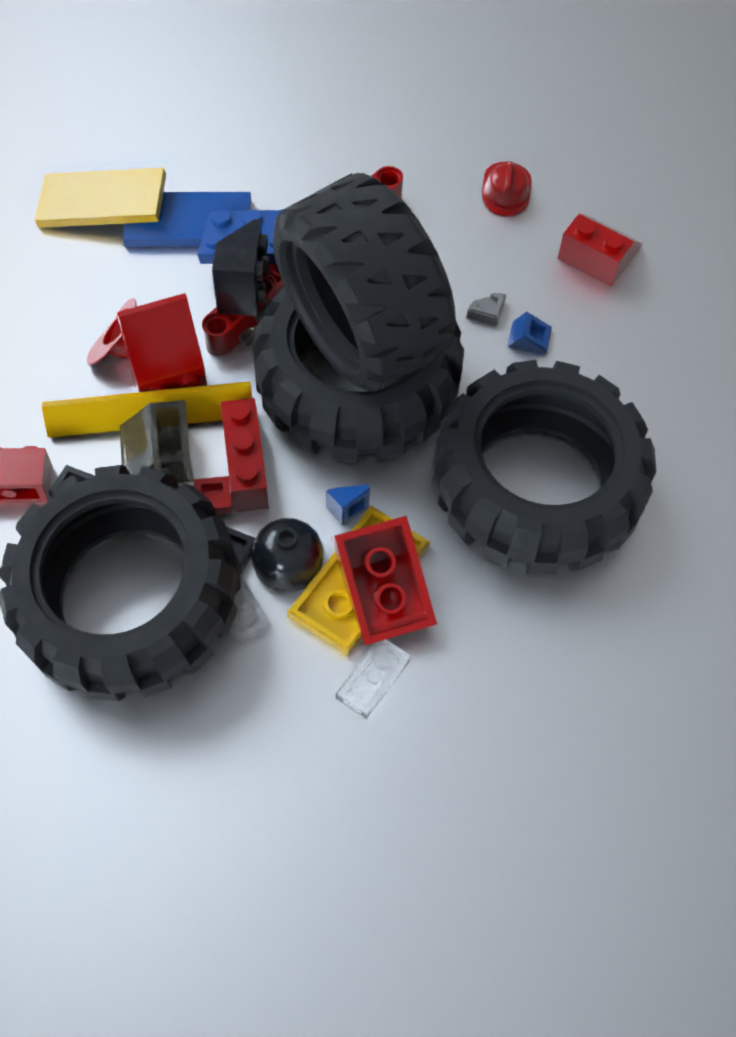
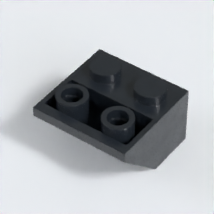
(240, 269)

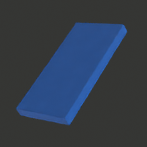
(183, 218)

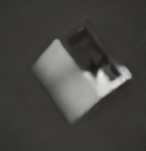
(158, 440)

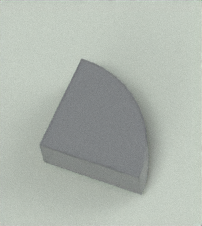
(487, 308)

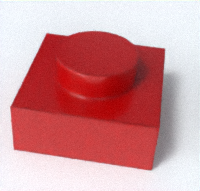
(217, 491)

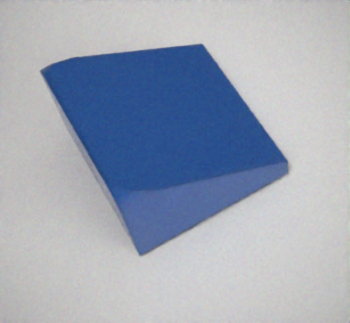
(529, 334)
(347, 502)

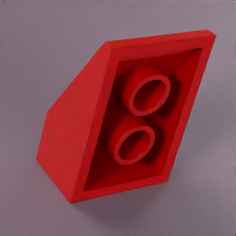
(162, 345)
(384, 580)

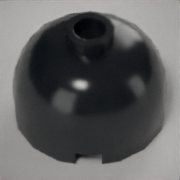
(287, 554)

